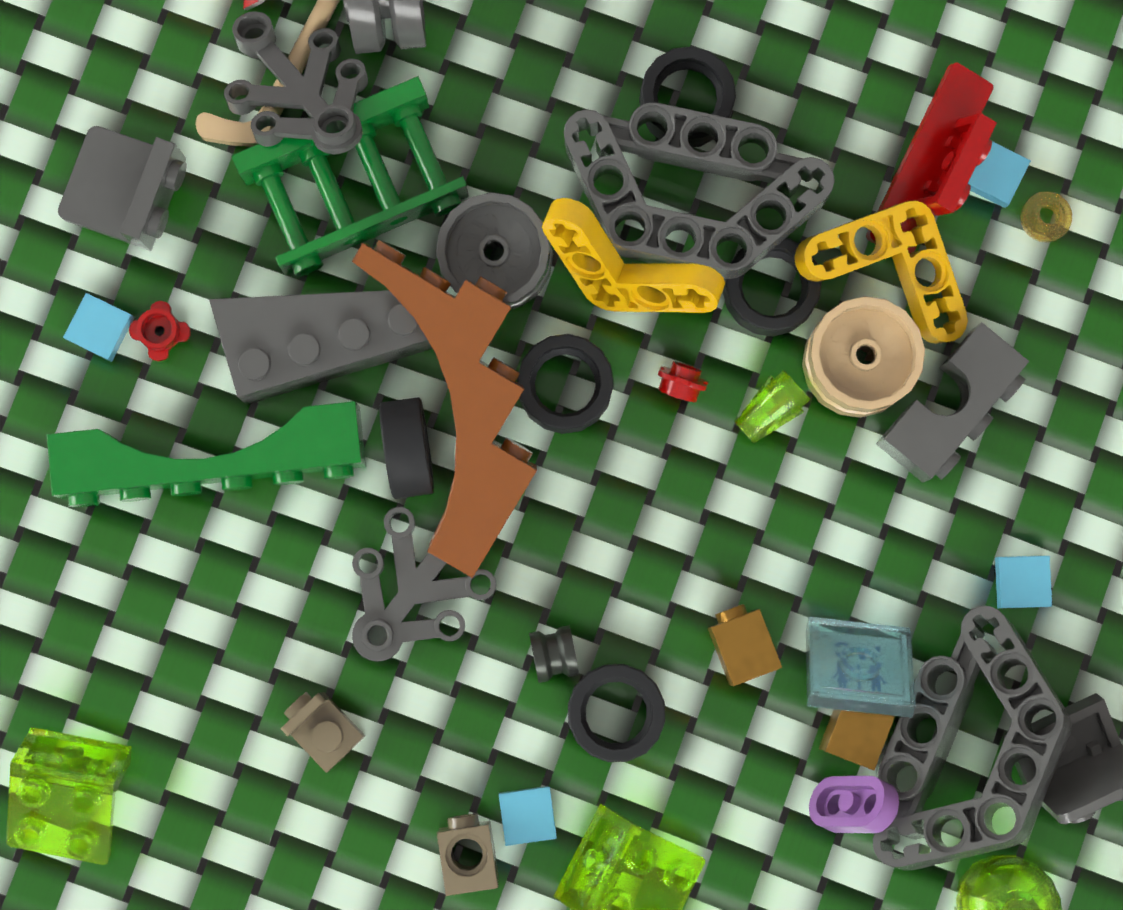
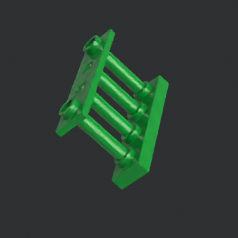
(395, 105)

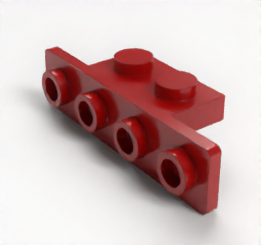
(944, 148)

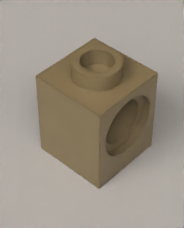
(462, 878)

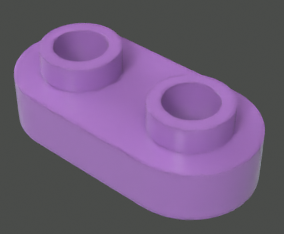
(853, 804)

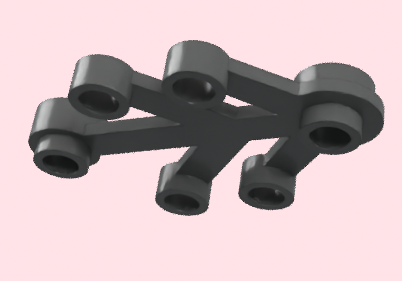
(257, 39)
(414, 587)

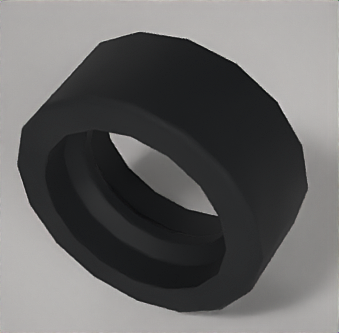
(696, 60)
(766, 324)
(576, 347)
(406, 448)
(654, 710)

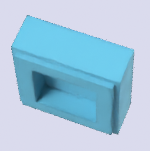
(999, 175)
(98, 327)
(1023, 582)
(527, 815)

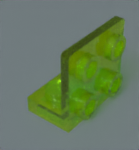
(65, 795)
(627, 868)

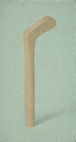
(236, 133)

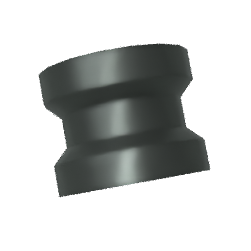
(554, 654)

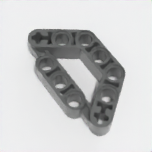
(620, 136)
(929, 758)

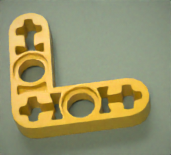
(894, 243)
(622, 286)

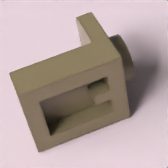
(321, 729)

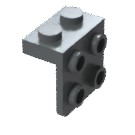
(123, 186)
(1090, 765)

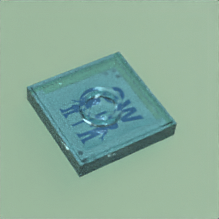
(859, 667)

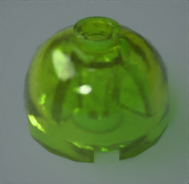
(1006, 884)

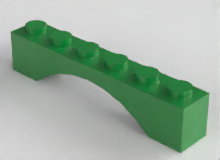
(314, 440)

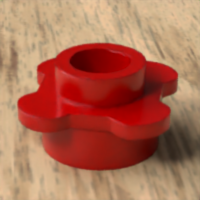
(159, 316)
(681, 381)

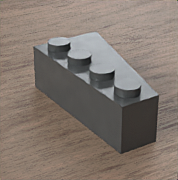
(311, 338)

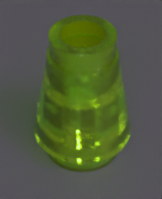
(772, 407)

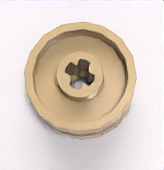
(891, 346)

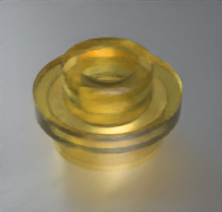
(1036, 227)

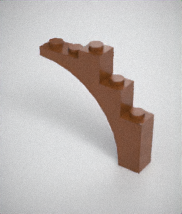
(459, 329)

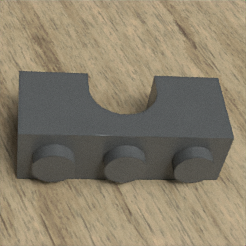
(984, 372)

